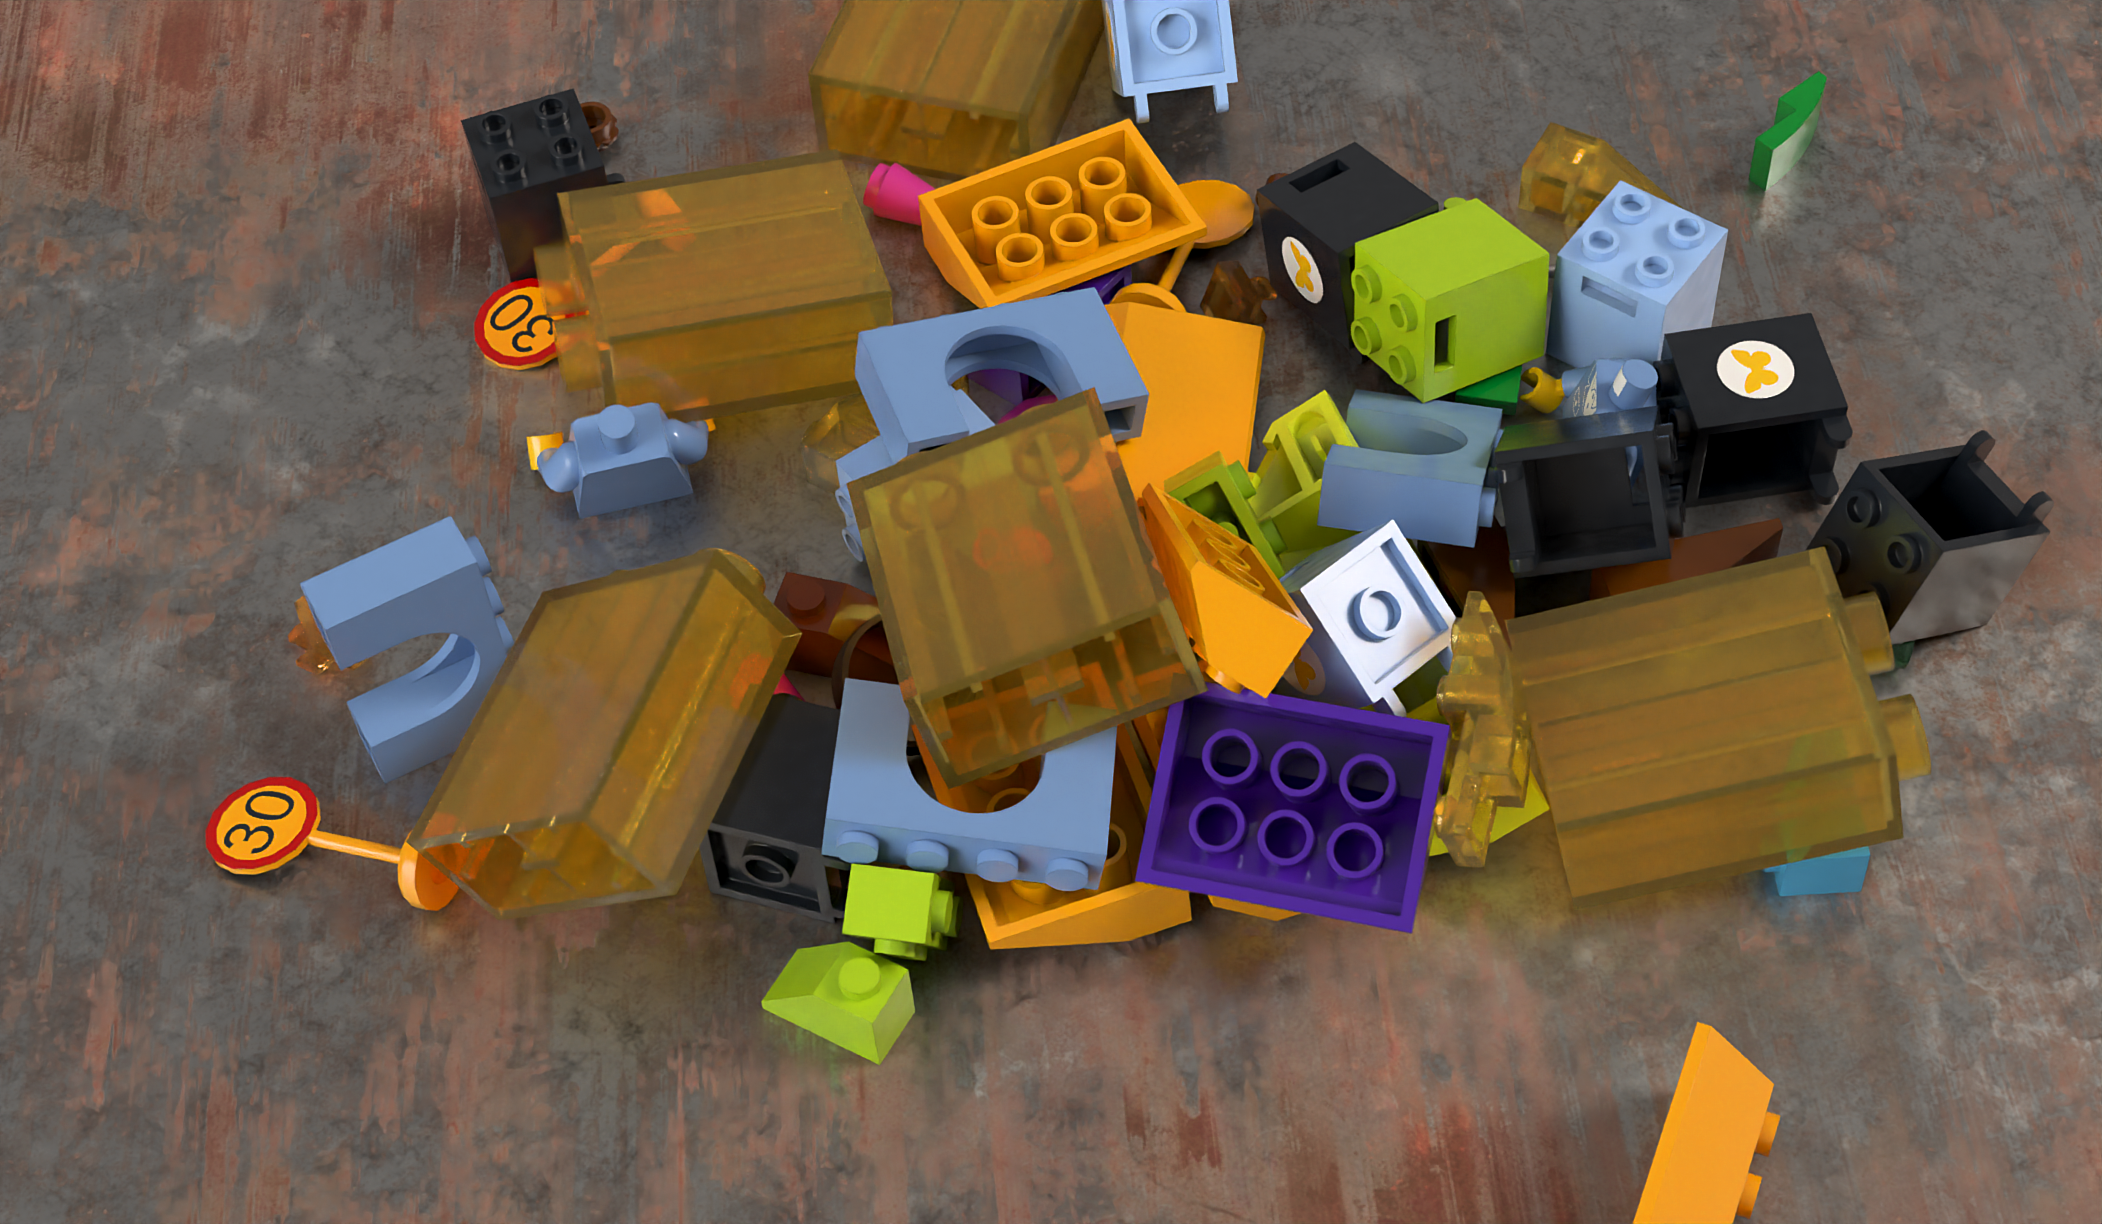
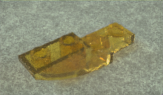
(1491, 730)

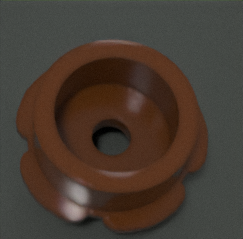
(601, 124)

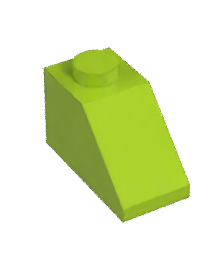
(845, 997)

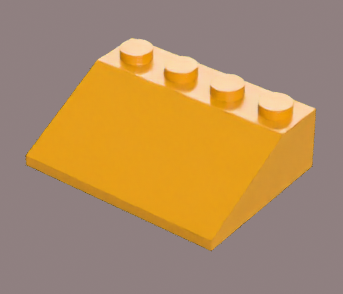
(1056, 218)
(1199, 387)
(1039, 915)

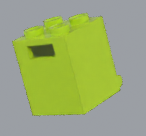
(1450, 299)

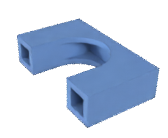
(1053, 338)
(1415, 466)
(403, 592)
(886, 817)

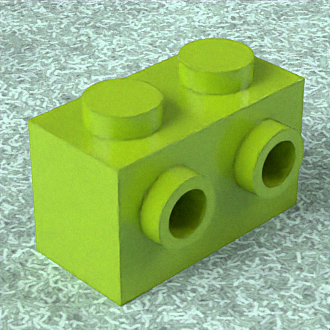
(1222, 495)
(901, 910)

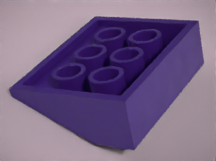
(1295, 806)

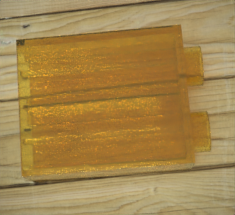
(950, 80)
(715, 288)
(1022, 589)
(1715, 727)
(609, 737)

